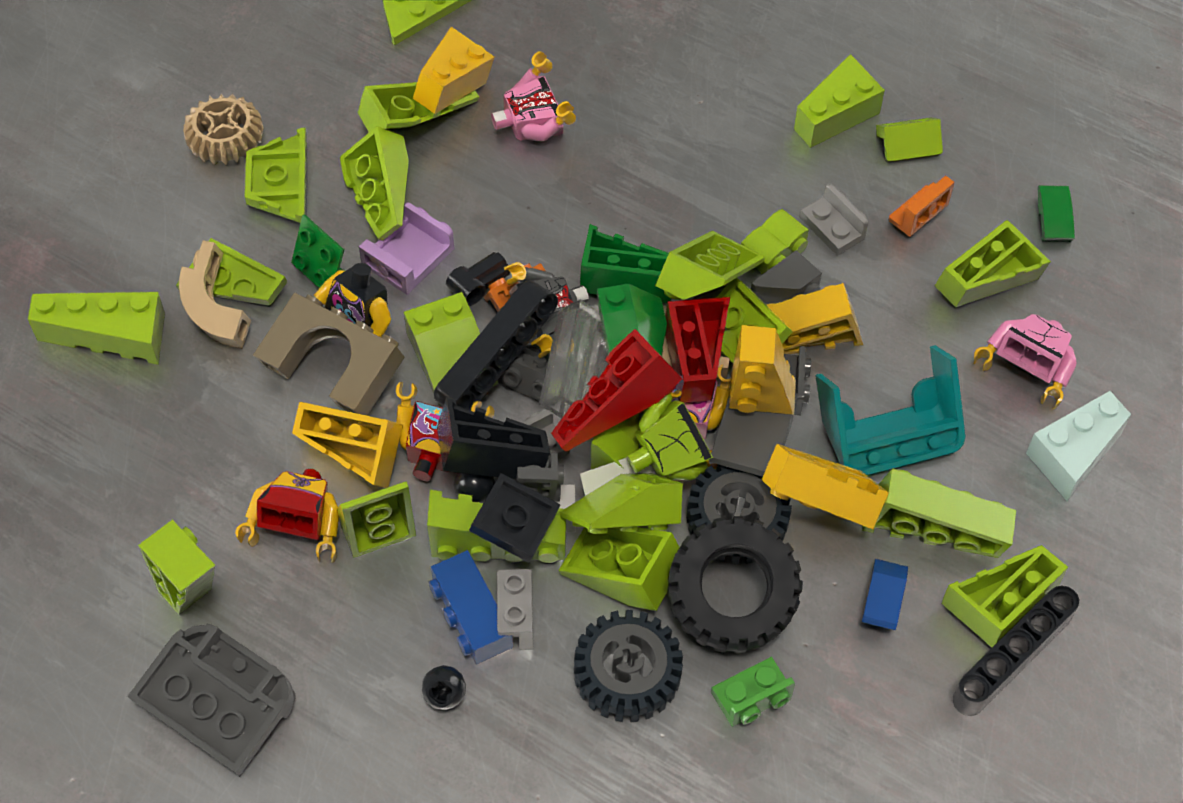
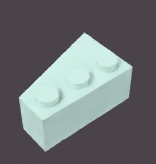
(1077, 442)

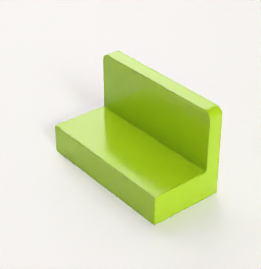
(911, 138)

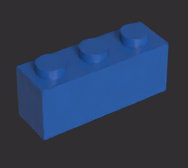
(469, 607)

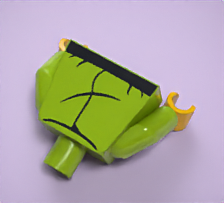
(670, 442)

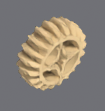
(222, 120)

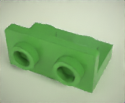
(752, 692)

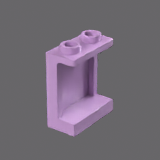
(410, 250)

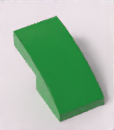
(1056, 213)

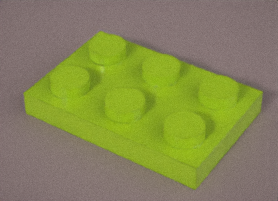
(748, 310)

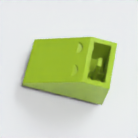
(628, 503)

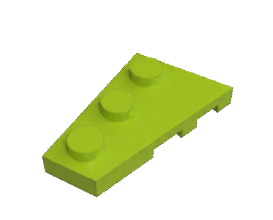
(245, 278)

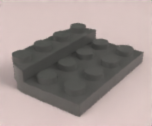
(215, 694)

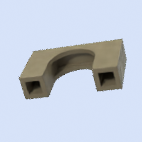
(306, 323)

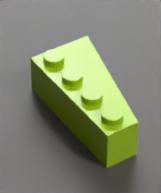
(101, 321)
(944, 515)
(450, 534)

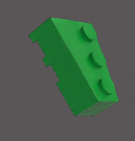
(614, 262)

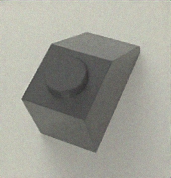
(787, 279)

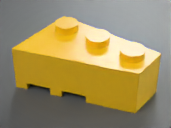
(452, 72)
(819, 319)
(761, 373)
(354, 440)
(824, 485)

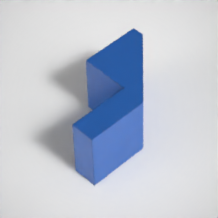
(885, 594)

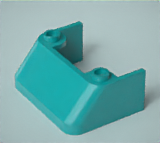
(903, 436)

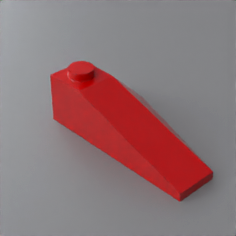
(628, 385)

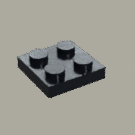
(514, 517)

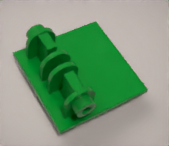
(316, 252)

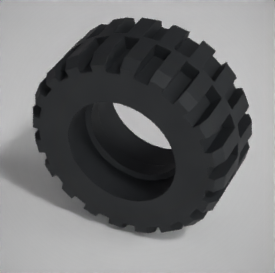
(764, 549)

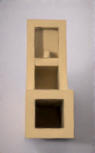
(196, 286)

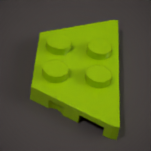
(412, 16)
(278, 176)

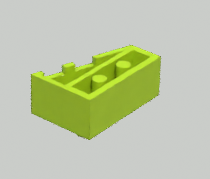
(838, 103)
(992, 266)
(178, 566)
(1003, 595)

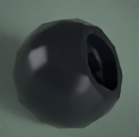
(474, 485)
(443, 687)

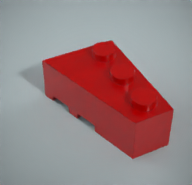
(695, 344)

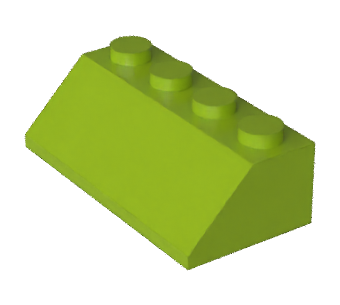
(705, 265)

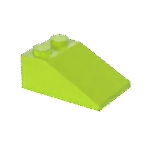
(441, 334)
(377, 519)
(623, 564)

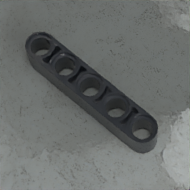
(497, 345)
(1010, 663)

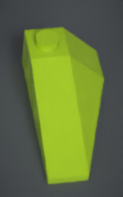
(394, 107)
(378, 175)
(615, 443)

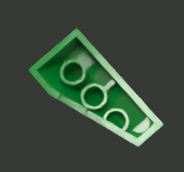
(631, 308)

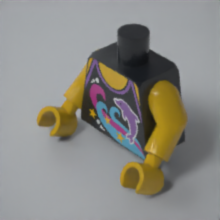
(358, 297)

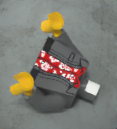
(554, 284)

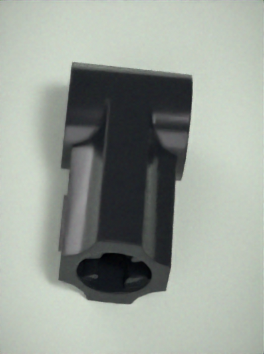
(476, 279)

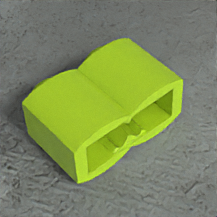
(777, 239)

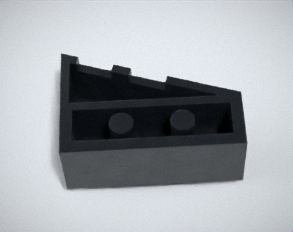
(488, 446)

